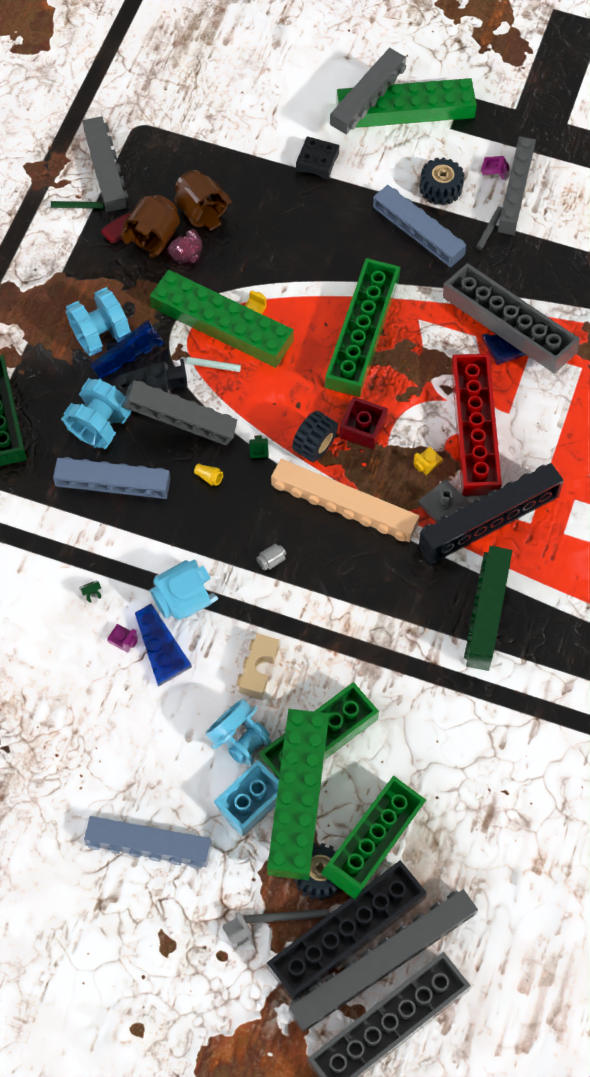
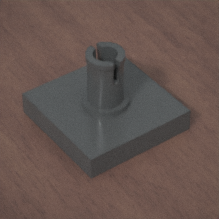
(442, 501)

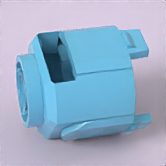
(181, 590)

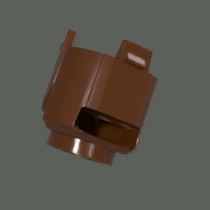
(201, 199)
(151, 224)

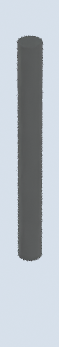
(284, 916)

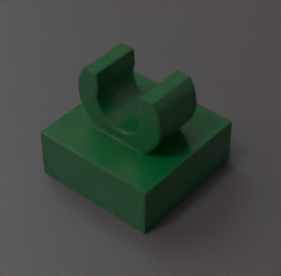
(258, 447)
(90, 588)

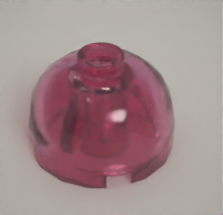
(186, 248)

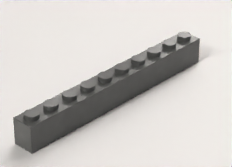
(383, 960)

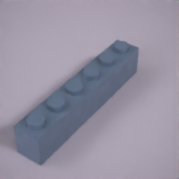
(419, 225)
(112, 477)
(148, 842)

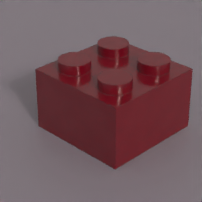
(363, 422)

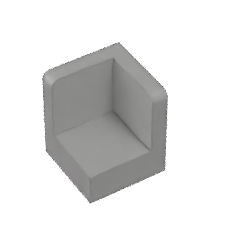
(237, 931)

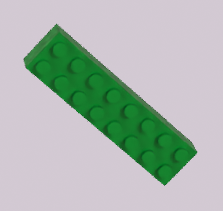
(420, 103)
(222, 318)
(362, 327)
(298, 794)

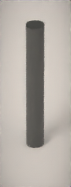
(489, 228)

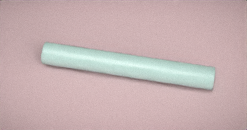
(213, 364)

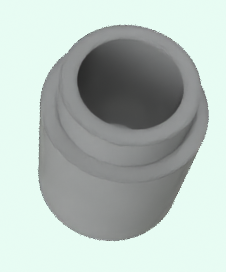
(271, 557)

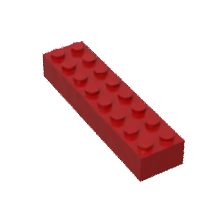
(475, 424)

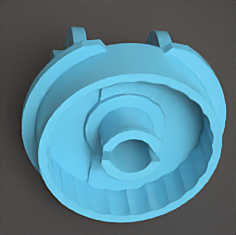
(225, 726)

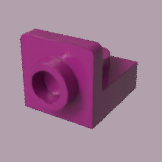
(495, 165)
(123, 638)

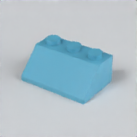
(249, 798)

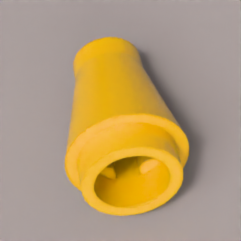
(209, 474)

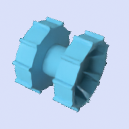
(106, 317)
(91, 422)

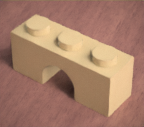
(262, 650)

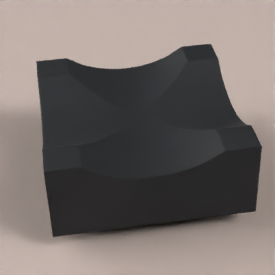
(317, 157)

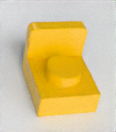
(256, 301)
(427, 461)

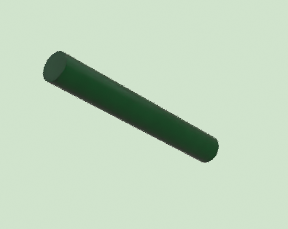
(77, 204)

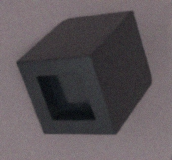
(178, 375)

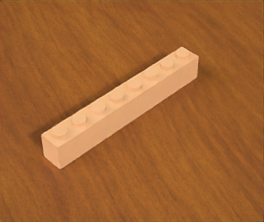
(345, 500)

